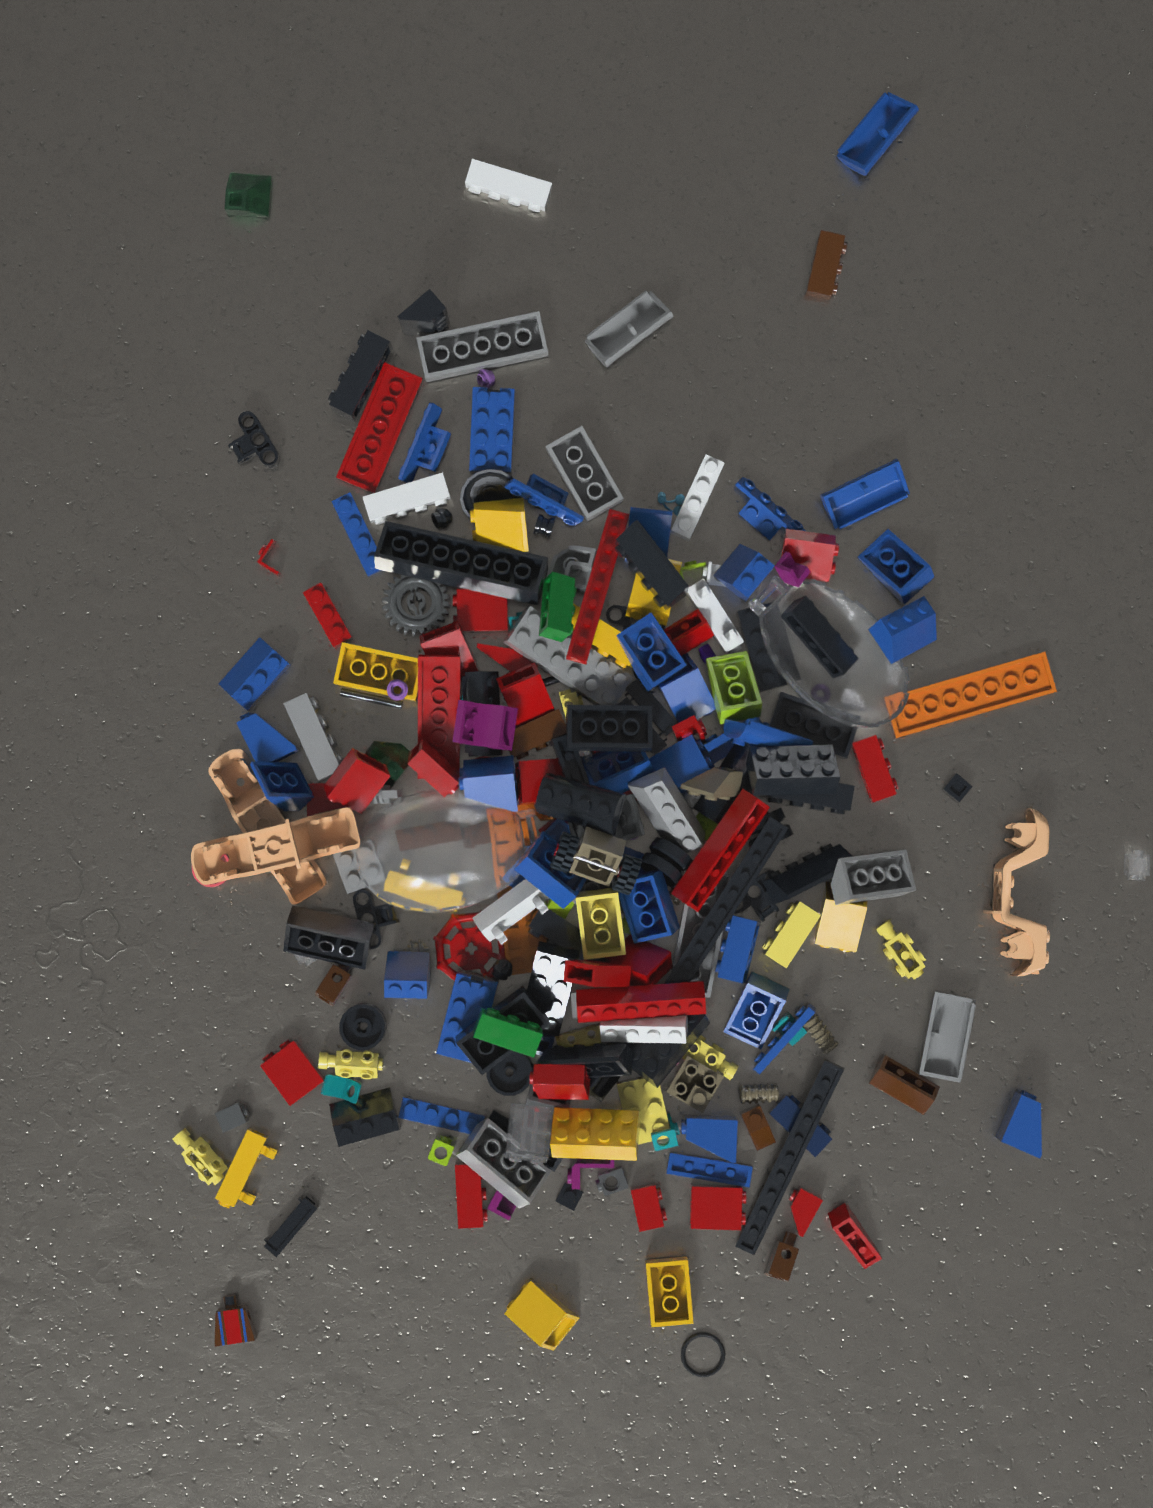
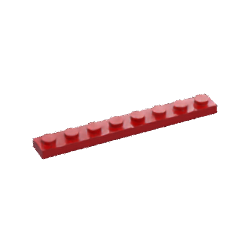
(597, 588)

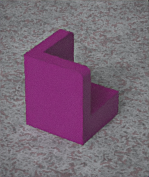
(790, 571)
(501, 1205)

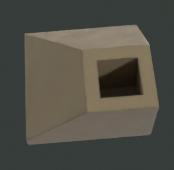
(715, 783)
(695, 1084)

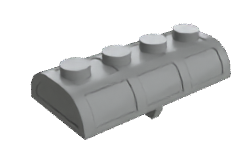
(627, 328)
(947, 1037)

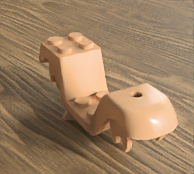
(255, 812)
(275, 846)
(1031, 937)

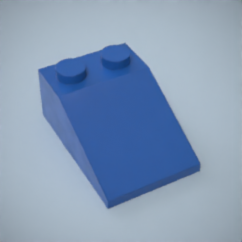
(897, 566)
(650, 652)
(283, 784)
(756, 1010)

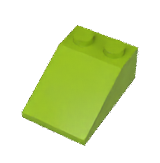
(734, 687)

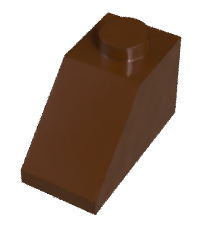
(758, 1127)

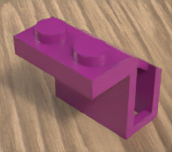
(485, 725)
(574, 1173)

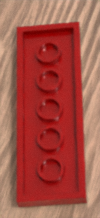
(379, 428)
(438, 703)

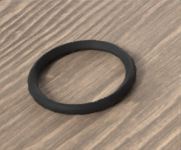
(683, 1359)

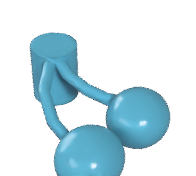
(679, 501)

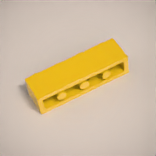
(606, 640)

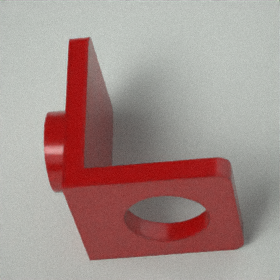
(264, 552)

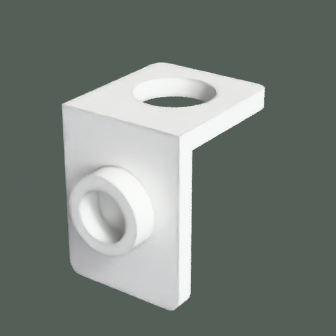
(708, 572)

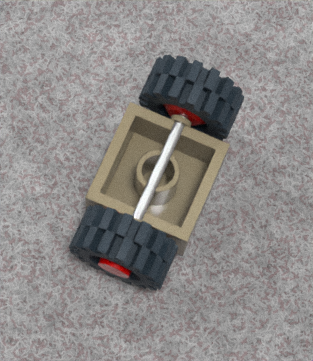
(597, 859)

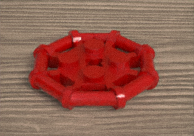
(458, 944)

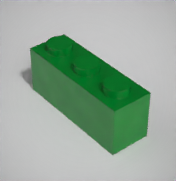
(557, 607)
(508, 1032)

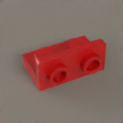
(689, 727)

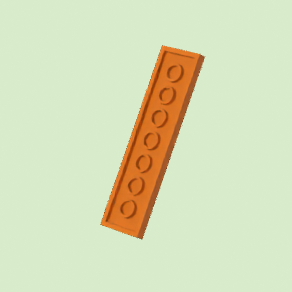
(975, 694)

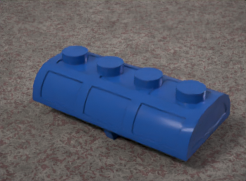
(876, 132)
(865, 495)
(761, 735)

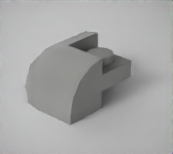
(576, 563)

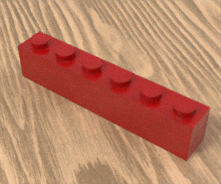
(720, 850)
(640, 1001)

